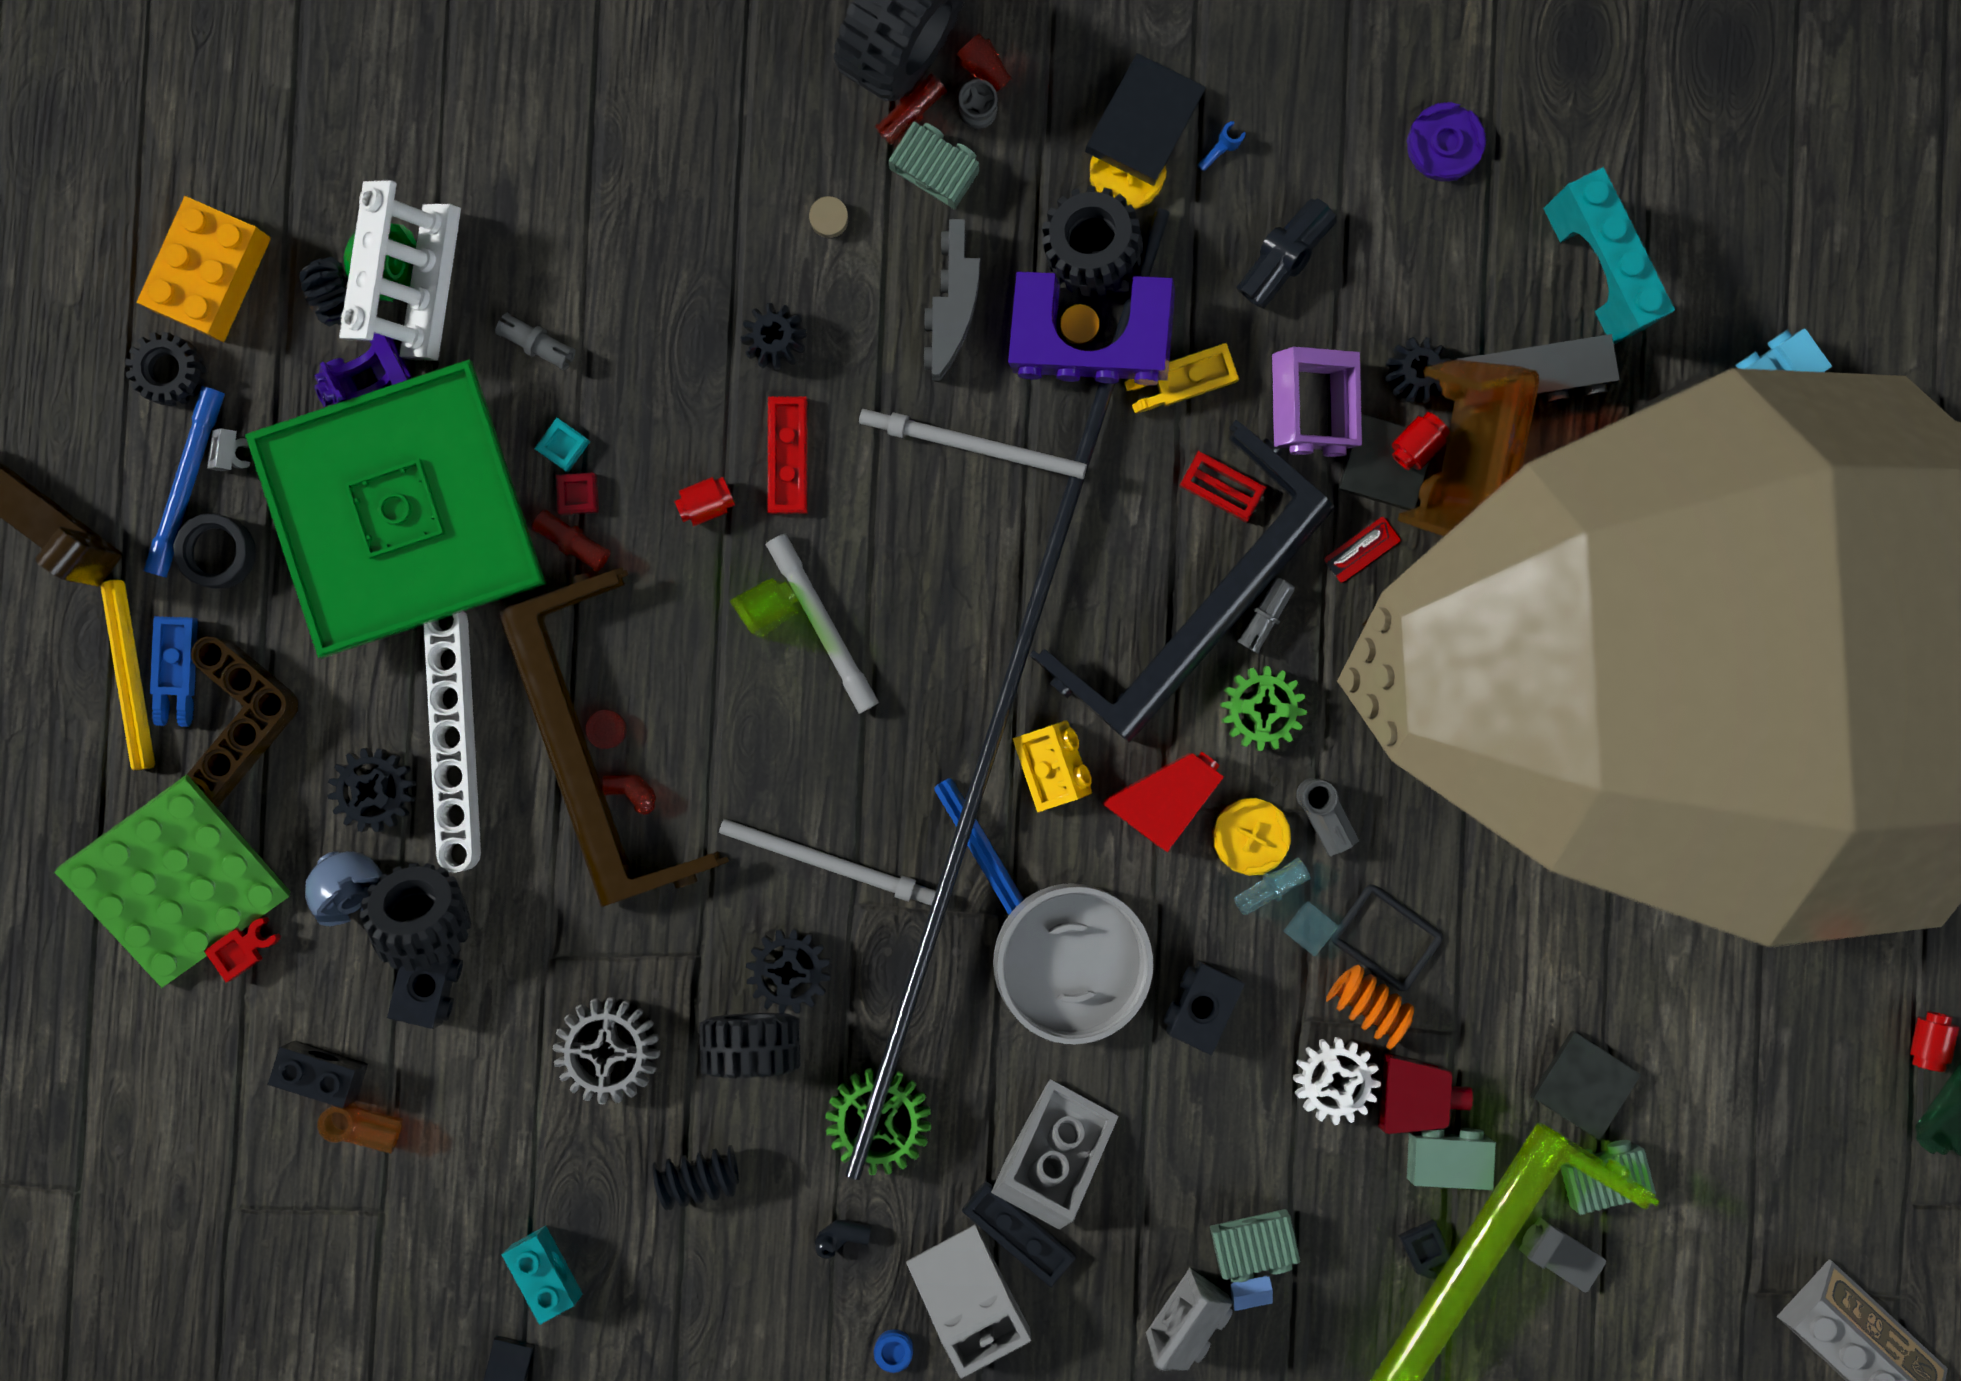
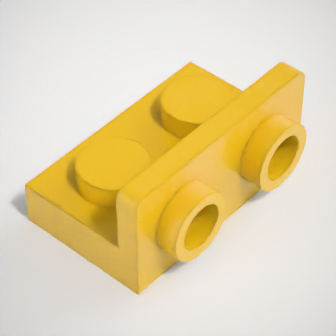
(1053, 765)

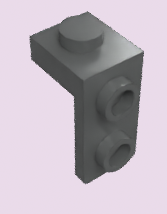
(1561, 1254)

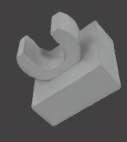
(223, 450)

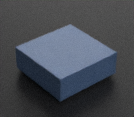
(1251, 1293)

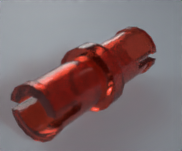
(910, 109)
(571, 540)

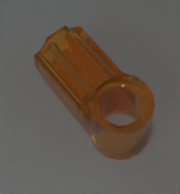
(364, 1128)

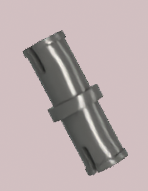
(535, 341)

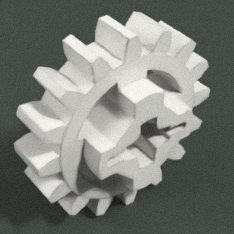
(1342, 1096)

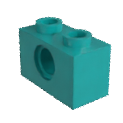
(542, 1275)

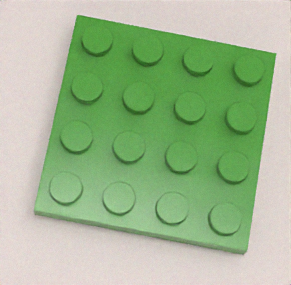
(172, 880)

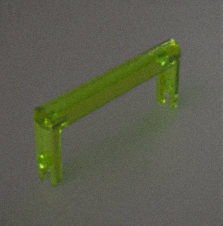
(1488, 1241)

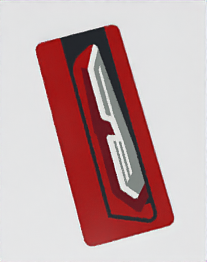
(1362, 549)

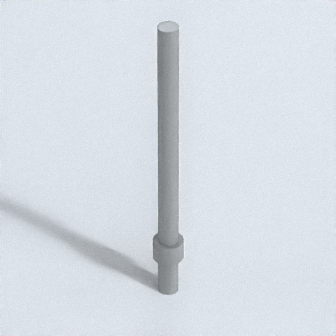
(900, 425)
(904, 887)

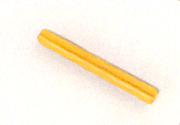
(127, 675)

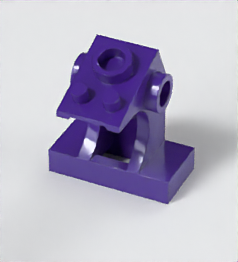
(336, 379)

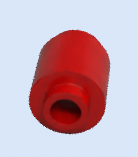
(1420, 441)
(704, 501)
(1934, 1041)

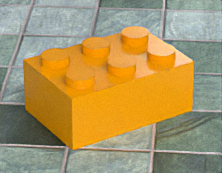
(204, 269)

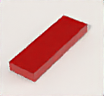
(787, 455)

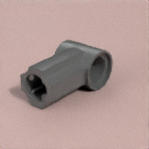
(1328, 818)

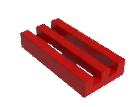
(1217, 501)

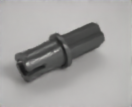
(1266, 615)

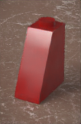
(1167, 799)

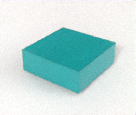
(562, 445)

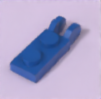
(173, 668)

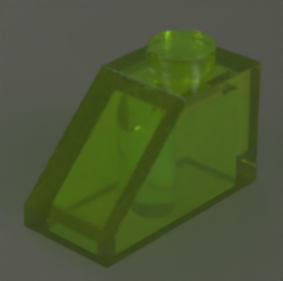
(765, 606)

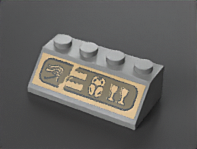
(1856, 1332)

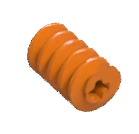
(1373, 1004)

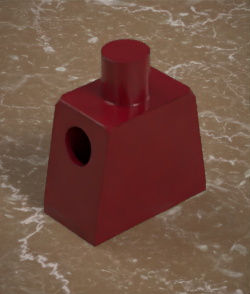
(1418, 1095)

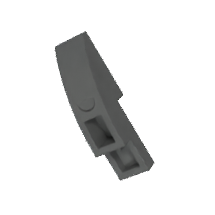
(951, 315)

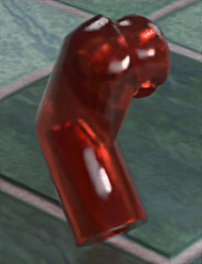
(635, 789)

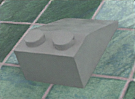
(1055, 1155)
(1187, 1322)

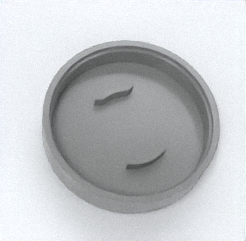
(1073, 963)

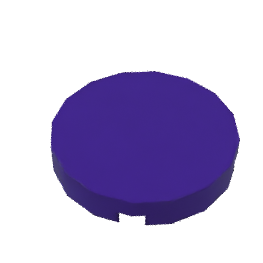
(1446, 142)

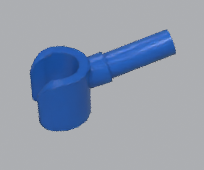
(1225, 143)

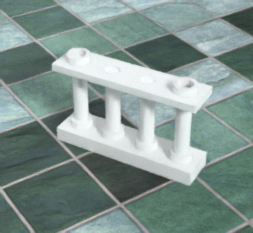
(430, 275)

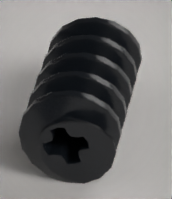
(696, 1179)

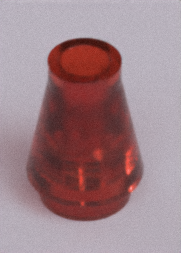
(983, 62)

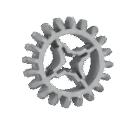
(603, 1066)

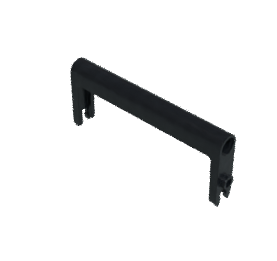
(1220, 609)

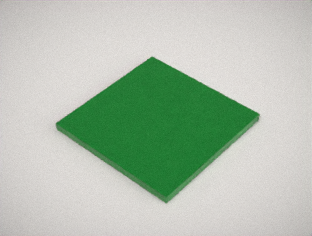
(395, 509)

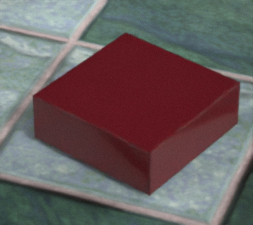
(577, 493)

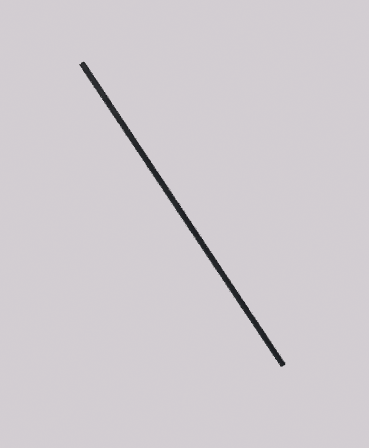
(994, 735)

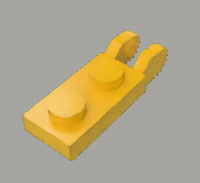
(1190, 377)

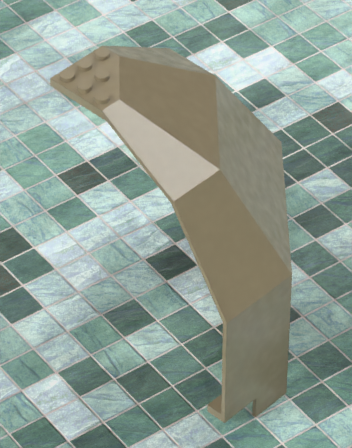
(1705, 658)

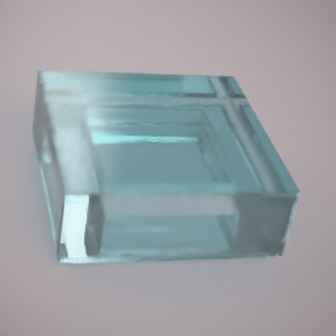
(1311, 928)

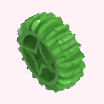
(891, 1133)

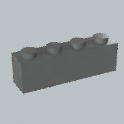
(1565, 366)

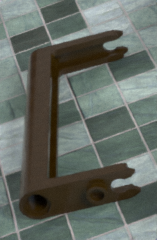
(568, 747)

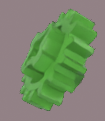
(1279, 710)

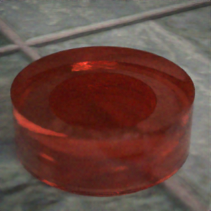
(606, 729)

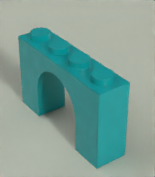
(1634, 288)

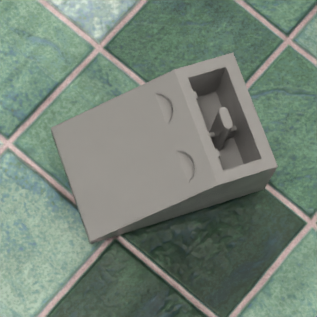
(969, 1301)

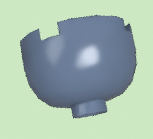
(339, 886)

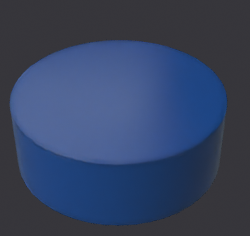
(893, 1351)

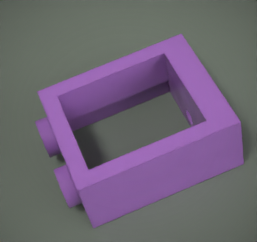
(1345, 399)

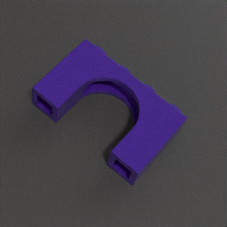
(1138, 354)

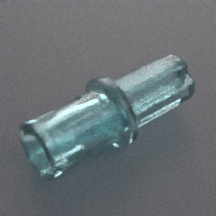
(1272, 887)

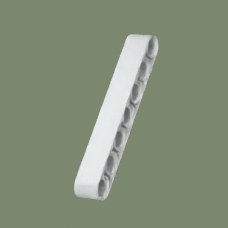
(463, 754)

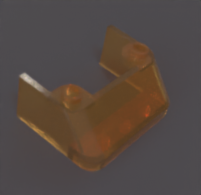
(1484, 440)

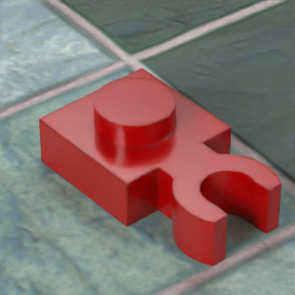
(239, 951)

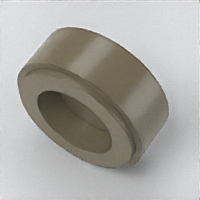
(828, 217)

